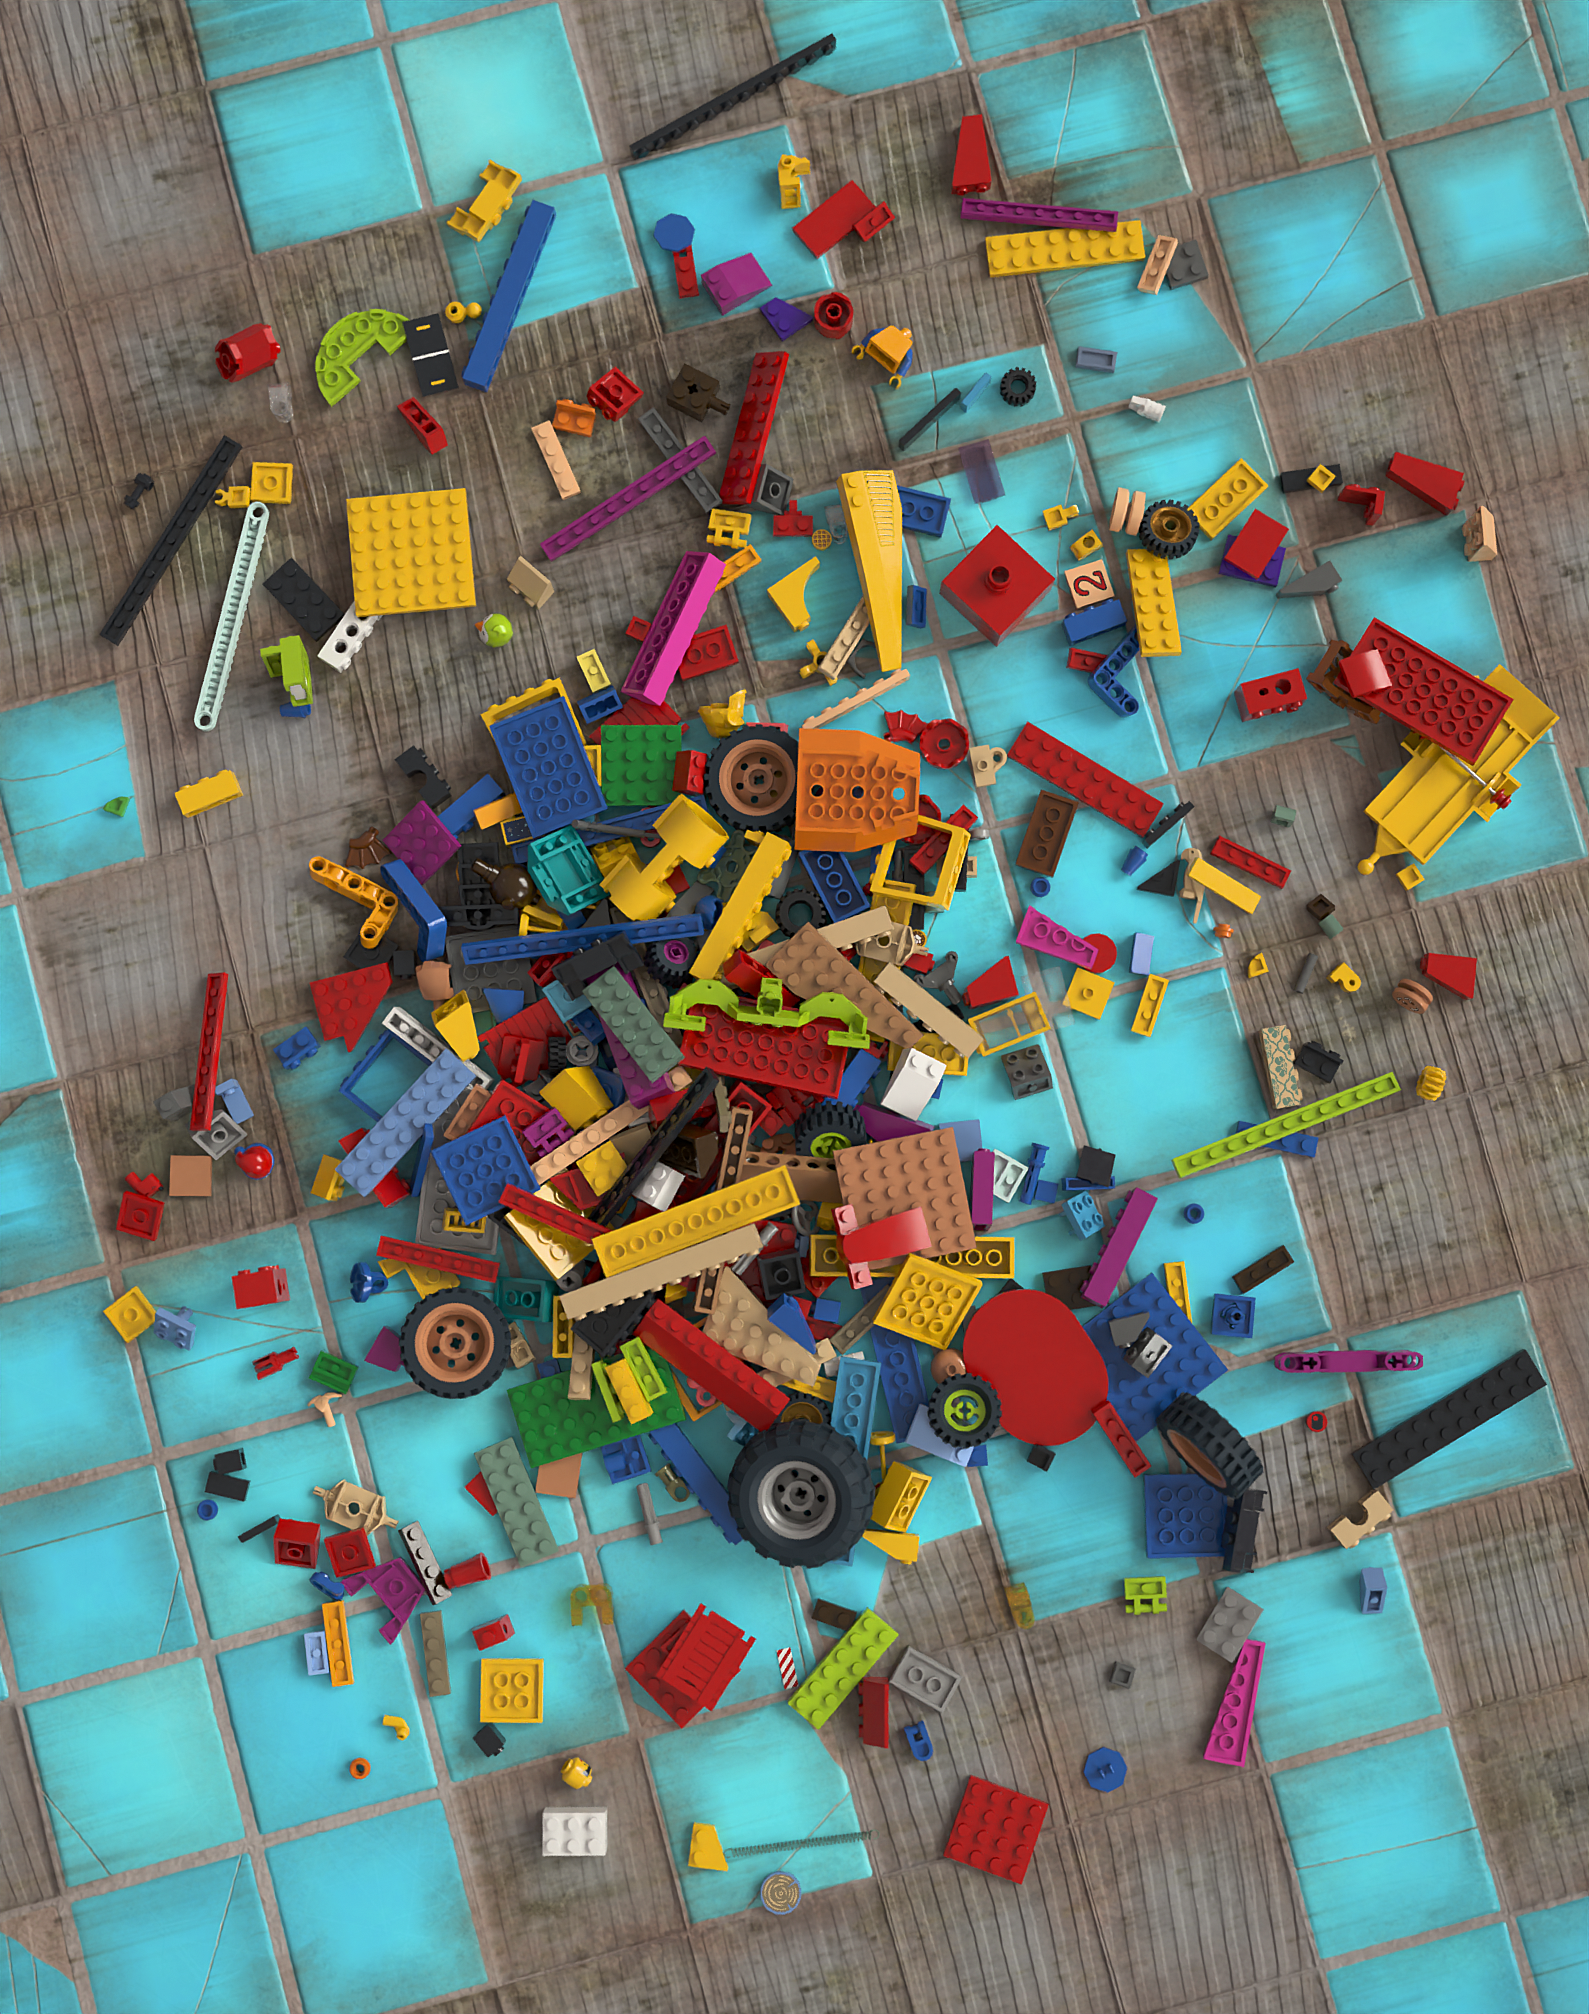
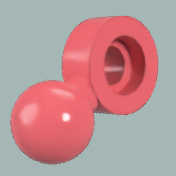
(700, 1392)

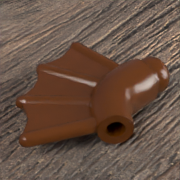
(366, 849)

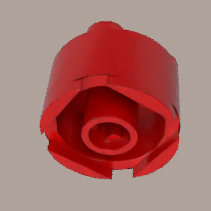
(826, 307)

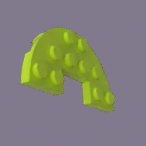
(350, 340)

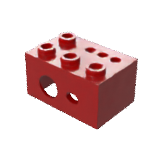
(1261, 699)
(261, 1287)

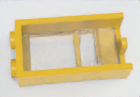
(1010, 1024)

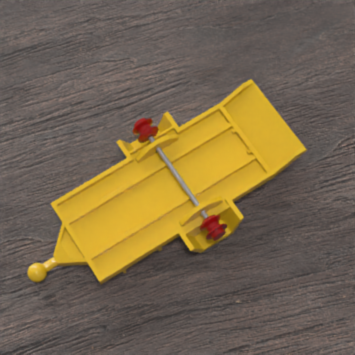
(1441, 790)

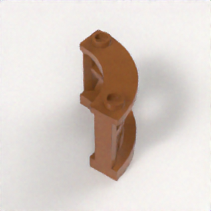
(1324, 683)

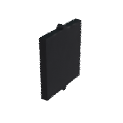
(1095, 1166)

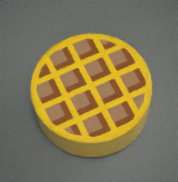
(821, 539)

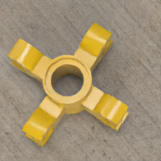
(811, 668)

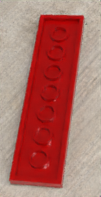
(753, 427)
(1085, 779)

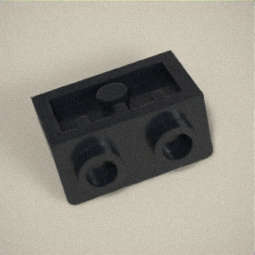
(1318, 1061)

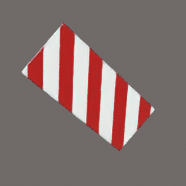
(787, 1668)

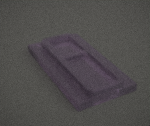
(981, 471)

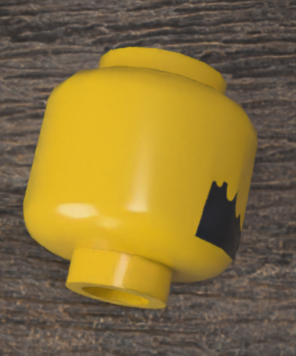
(576, 1773)

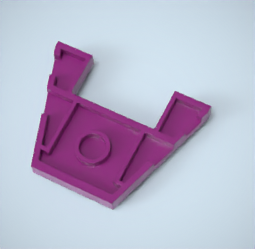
(395, 1586)

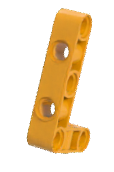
(366, 893)

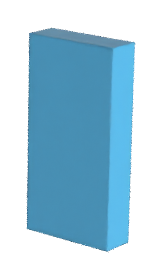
(975, 392)

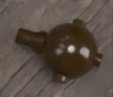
(508, 884)

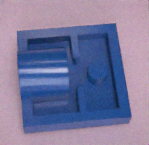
(625, 1459)

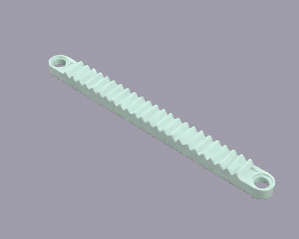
(231, 616)

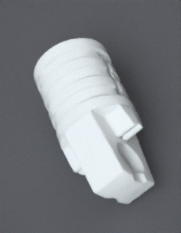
(1147, 408)

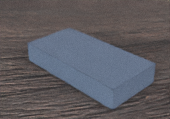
(1096, 359)

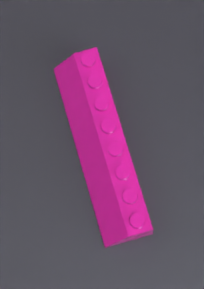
(673, 627)

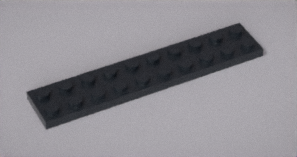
(1448, 1419)

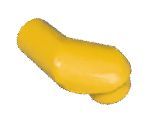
(399, 1725)

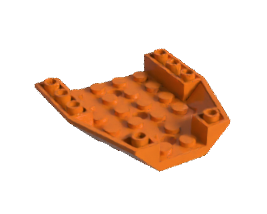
(839, 763)

